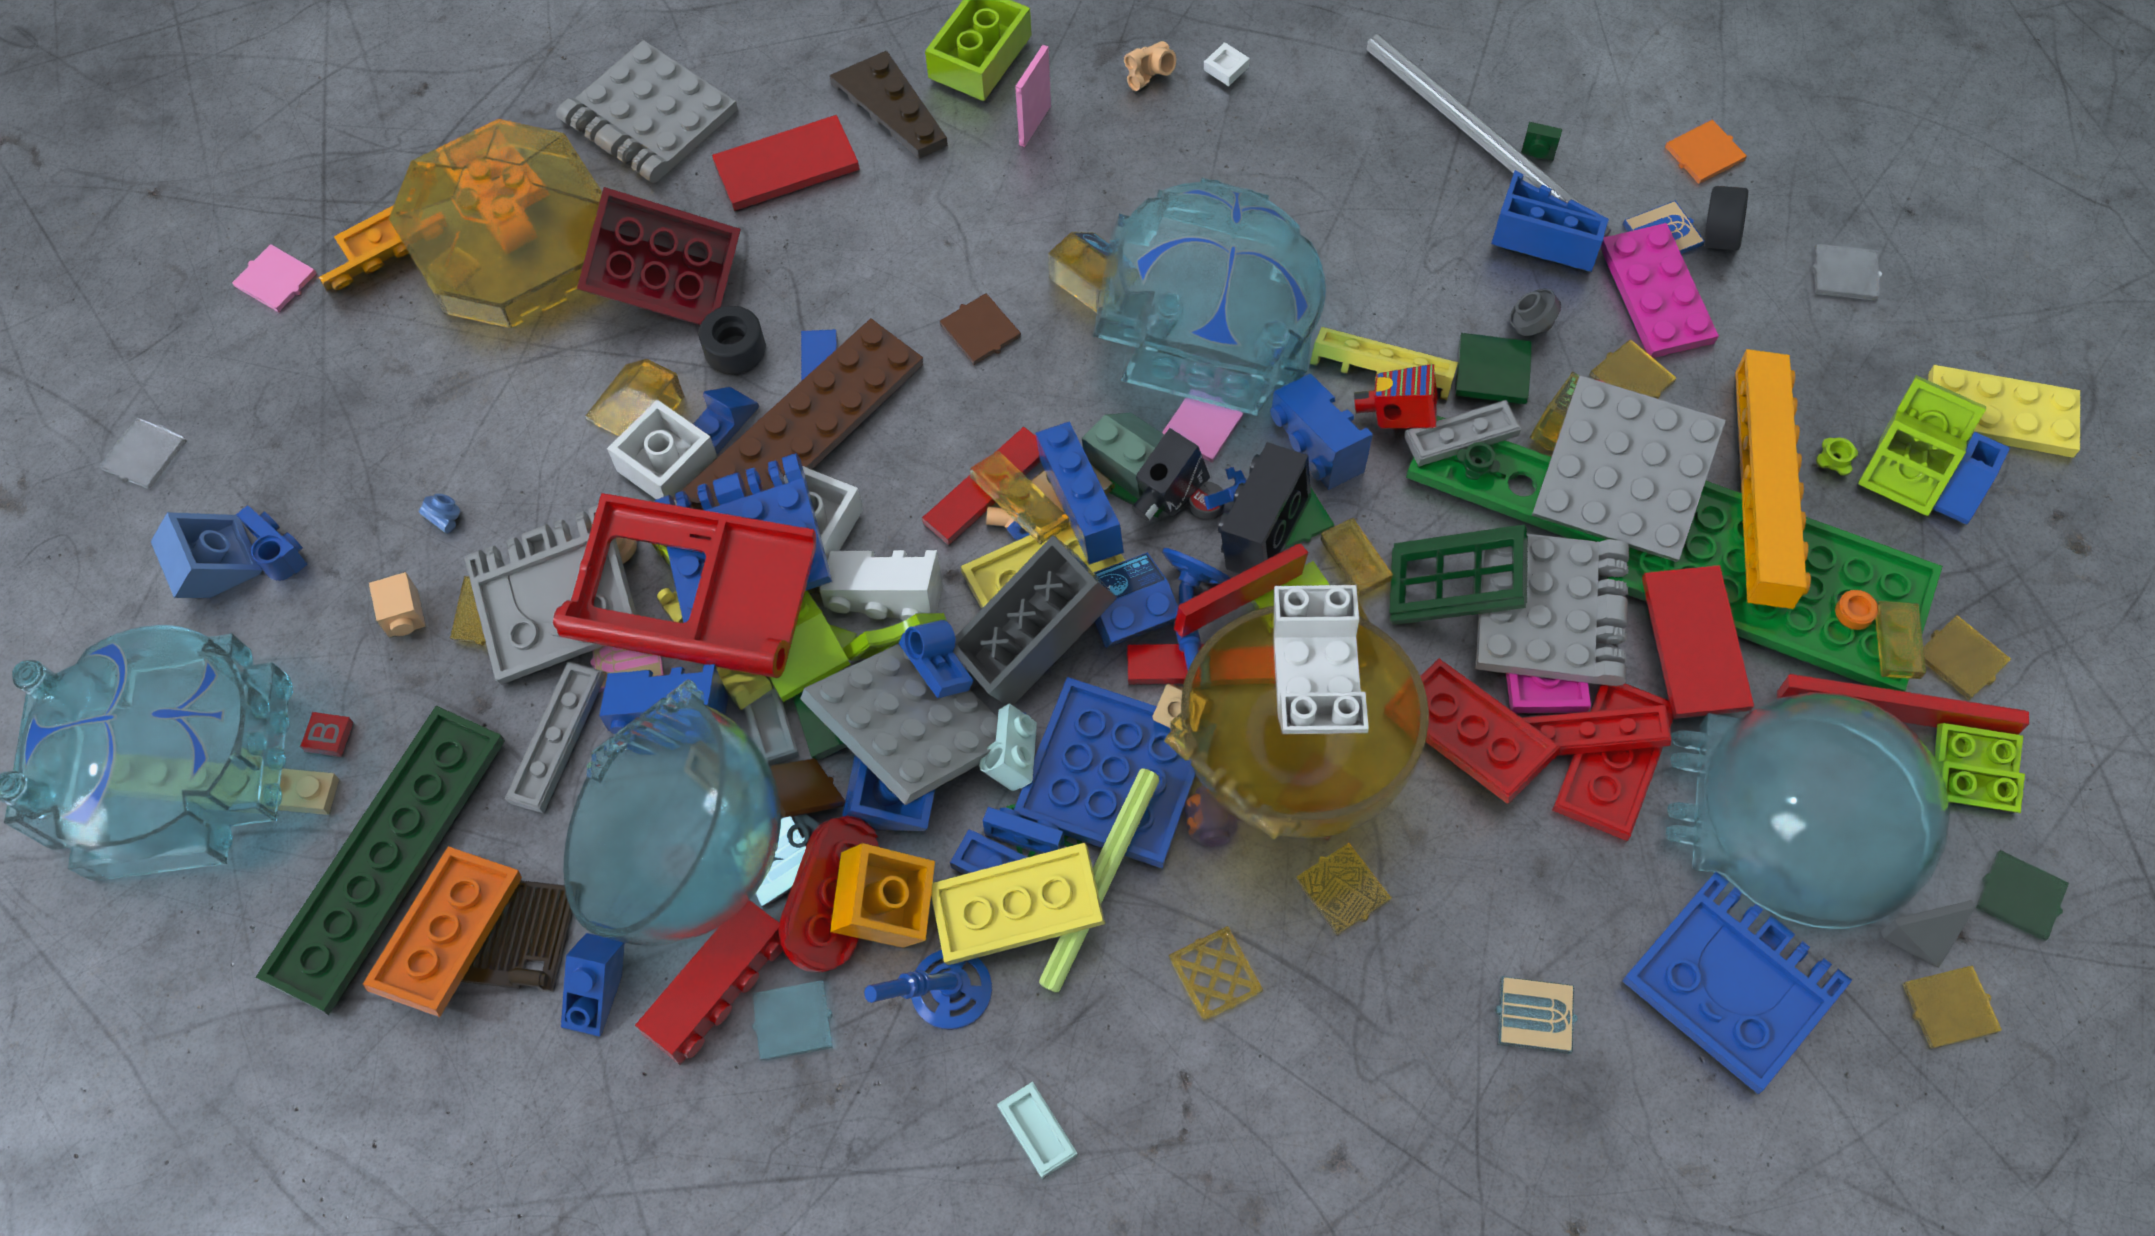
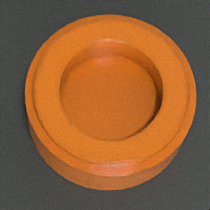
(1856, 609)

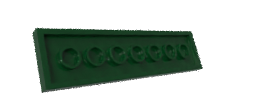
(380, 860)

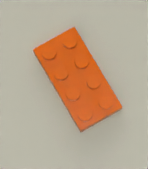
(442, 931)

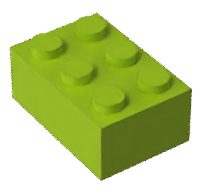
(978, 45)

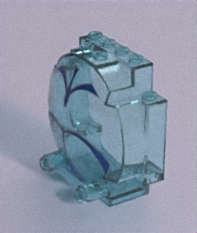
(1211, 295)
(148, 751)

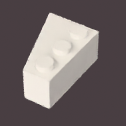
(883, 585)

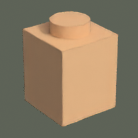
(397, 605)

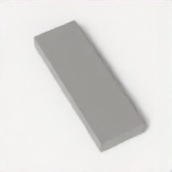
(1458, 432)

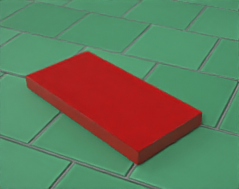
(785, 162)
(1697, 642)
(1483, 733)
(1611, 785)

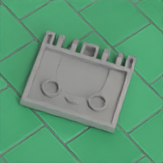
(648, 111)
(520, 598)
(1563, 612)

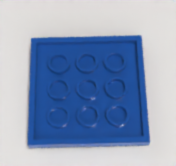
(1090, 764)

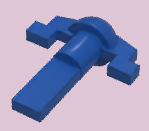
(1226, 495)

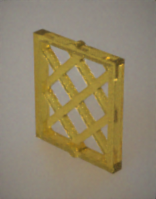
(1200, 945)

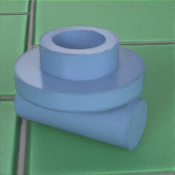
(440, 511)

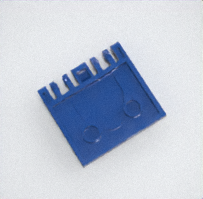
(782, 504)
(1733, 986)

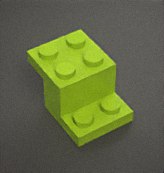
(1922, 445)

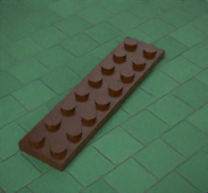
(819, 409)

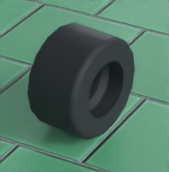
(1726, 217)
(730, 322)

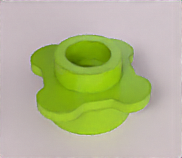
(1843, 449)

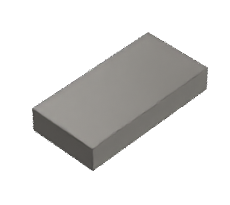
(771, 728)

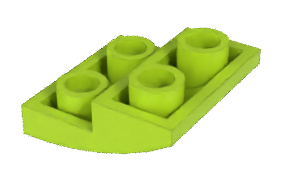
(1980, 766)

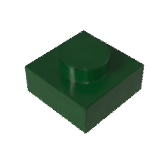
(1541, 141)

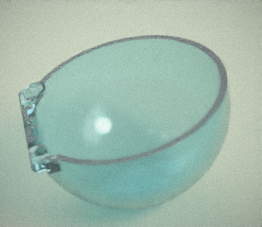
(671, 825)

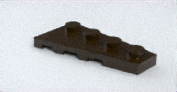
(891, 101)

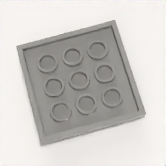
(1628, 468)
(899, 724)

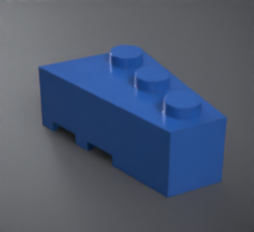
(1548, 227)
(1321, 431)
(634, 692)

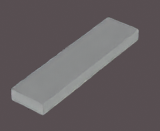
(555, 737)

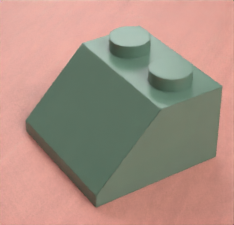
(1120, 447)

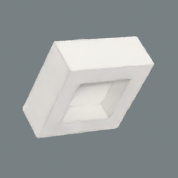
(1226, 64)

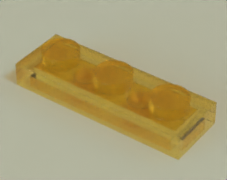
(1019, 497)

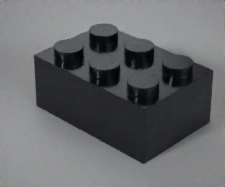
(1265, 508)

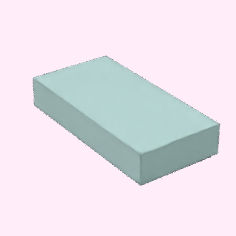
(1037, 1130)

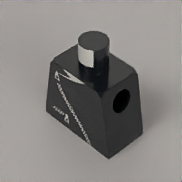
(1170, 476)

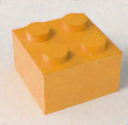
(883, 896)

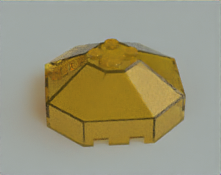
(498, 221)

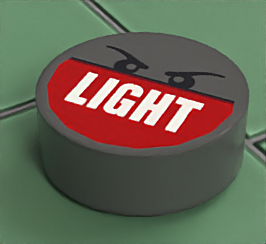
(1197, 503)

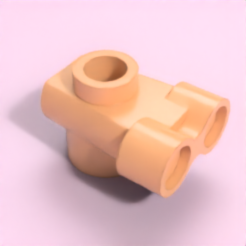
(1147, 62)

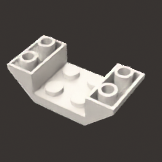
(1318, 660)

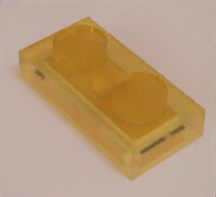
(1356, 556)
(1900, 640)

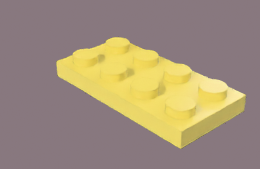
(2019, 410)
(994, 570)
(1016, 904)

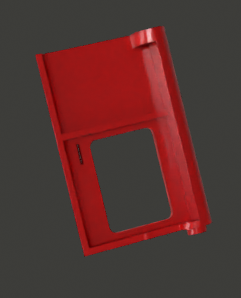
(743, 599)

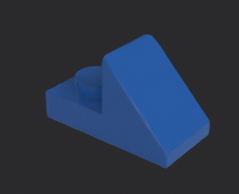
(724, 415)

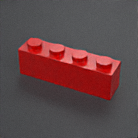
(711, 983)

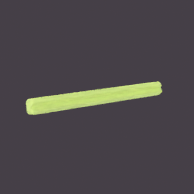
(1104, 872)

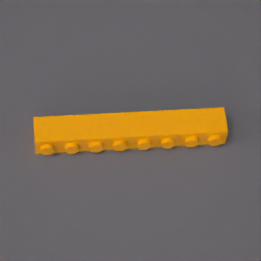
(1771, 481)

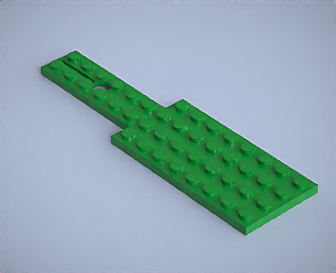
(1809, 632)

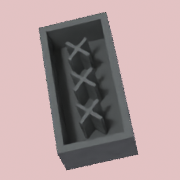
(1032, 621)

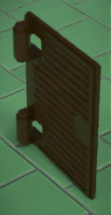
(528, 930)

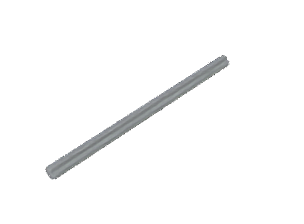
(1464, 118)

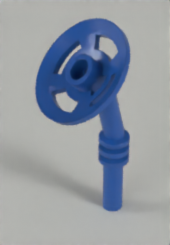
(1191, 576)
(943, 987)

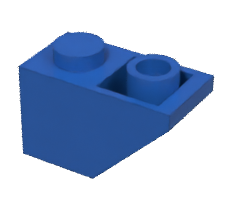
(1972, 478)
(591, 983)

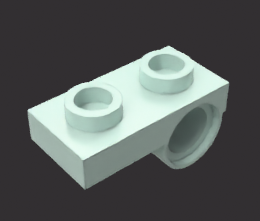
(1013, 751)

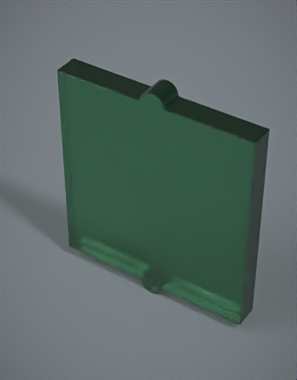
(2022, 895)

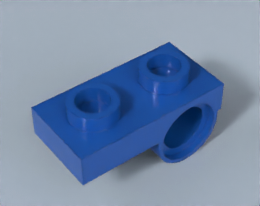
(271, 545)
(931, 652)

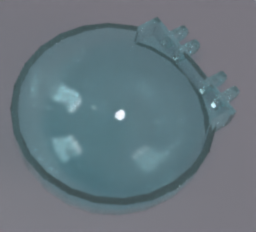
(1814, 808)

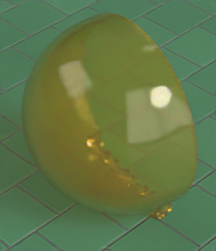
(1297, 781)

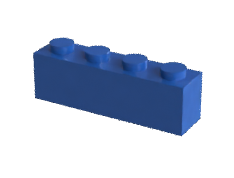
(1079, 493)

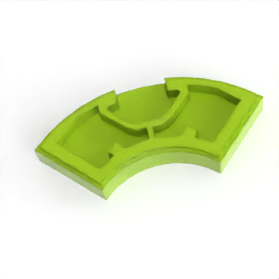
(876, 641)

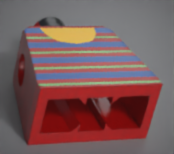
(1402, 398)

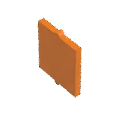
(1705, 151)

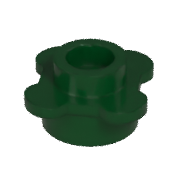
(1481, 452)

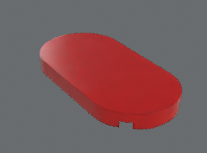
(810, 904)

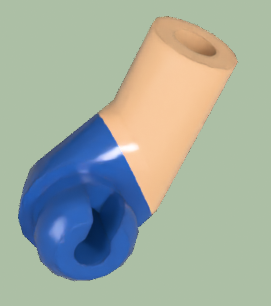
(1000, 517)

